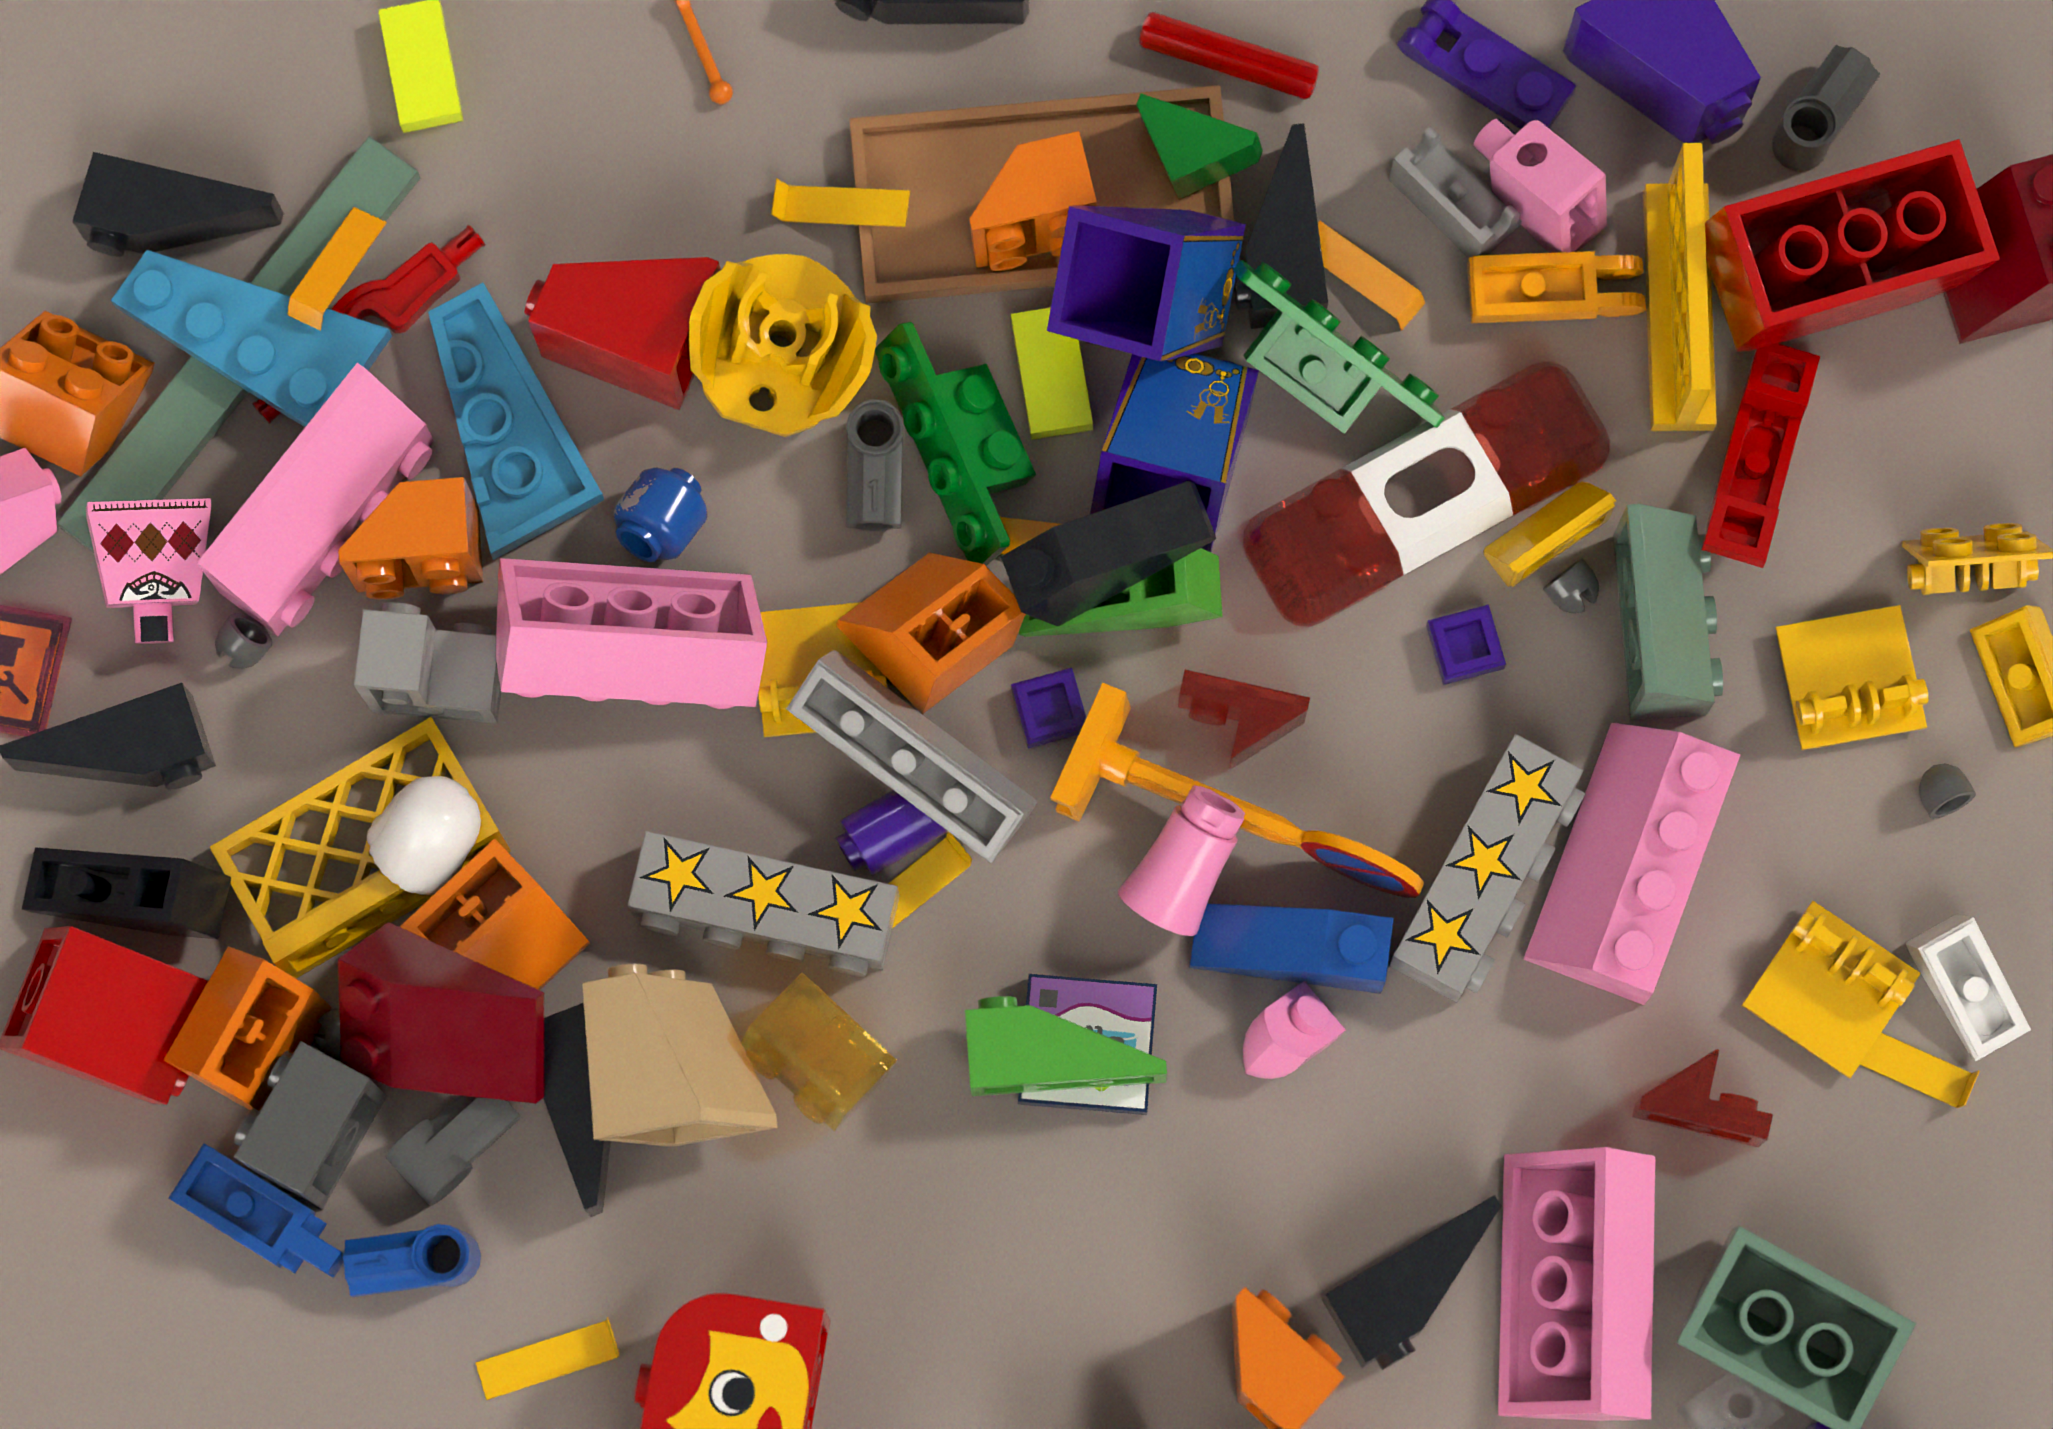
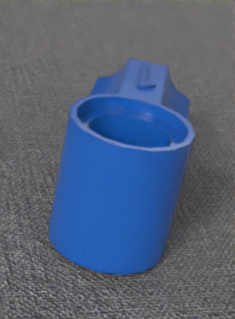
(405, 1261)

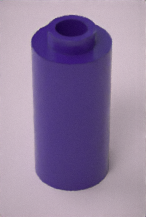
(885, 832)

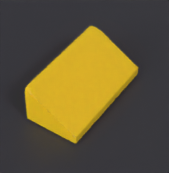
(1549, 532)
(2020, 670)

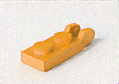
(1550, 286)

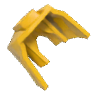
(787, 297)

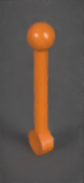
(720, 90)

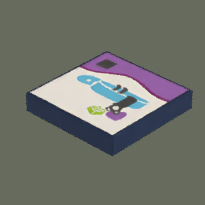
(1107, 1007)

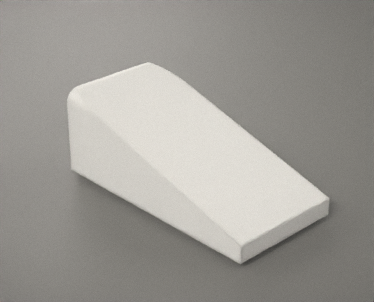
(1968, 985)

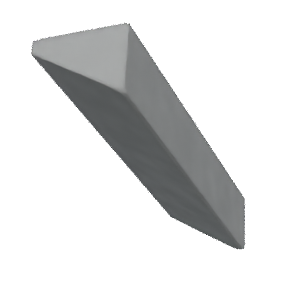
(911, 755)

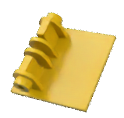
(2009, 551)
(793, 647)
(1851, 677)
(1831, 989)

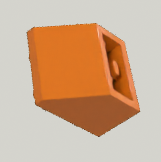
(1030, 202)
(67, 391)
(416, 539)
(935, 626)
(500, 920)
(244, 1027)
(1276, 1370)

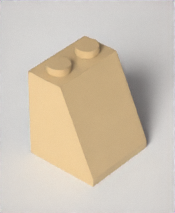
(667, 1062)

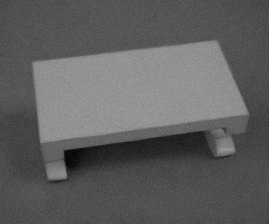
(1452, 196)

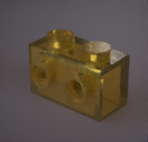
(816, 1053)

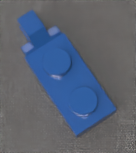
(254, 1213)

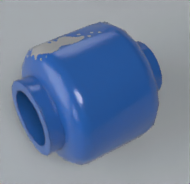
(660, 514)

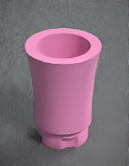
(1184, 862)

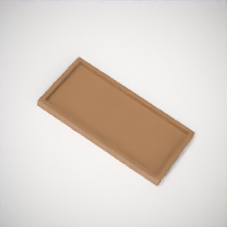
(957, 154)

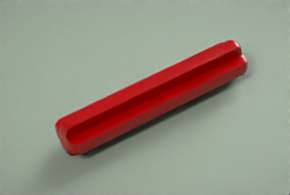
(1229, 55)

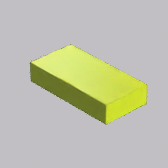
(420, 65)
(1050, 377)

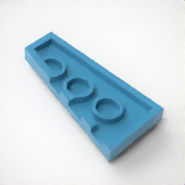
(248, 334)
(513, 439)

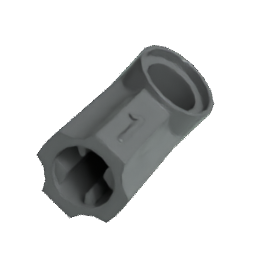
(1824, 107)
(874, 472)
(440, 1151)

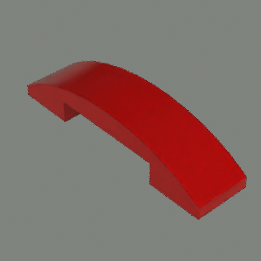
(1759, 454)

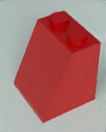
(622, 321)
(102, 1014)

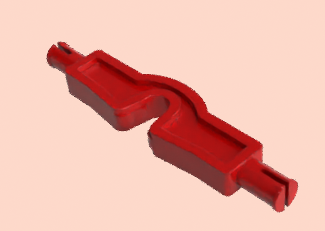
(405, 292)

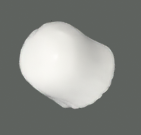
(425, 834)

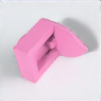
(1289, 1034)

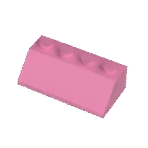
(315, 500)
(628, 633)
(1631, 859)
(1577, 1285)

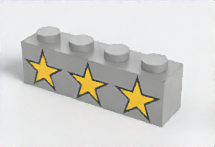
(1486, 869)
(763, 902)

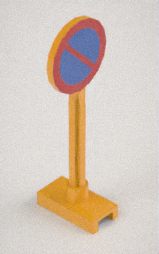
(1099, 756)

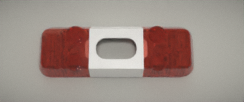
(1345, 541)

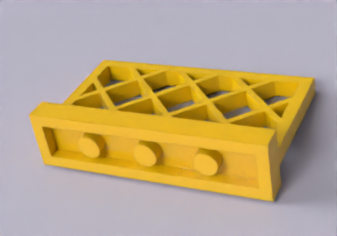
(1679, 299)
(373, 898)

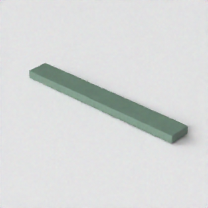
(201, 398)

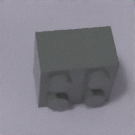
(308, 1123)

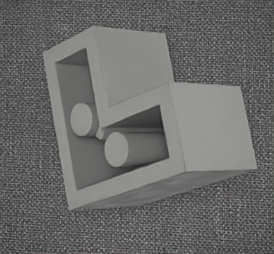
(426, 671)

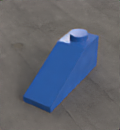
(1295, 945)

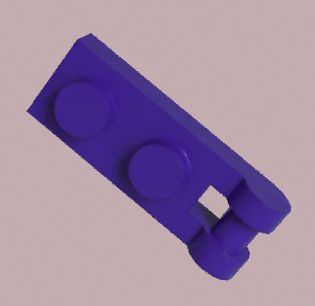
(1486, 66)

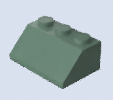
(1665, 614)
(1794, 1331)

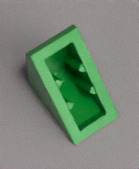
(1195, 146)

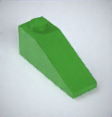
(1171, 597)
(1038, 1052)

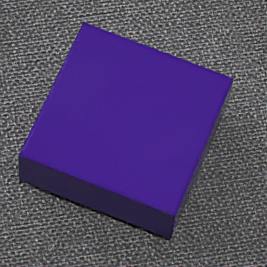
(1466, 644)
(1049, 707)

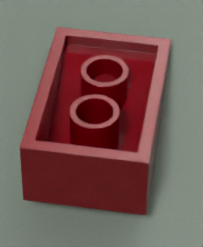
(438, 1020)

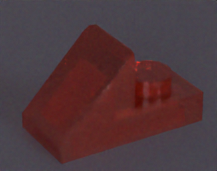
(1261, 711)
(1686, 1105)

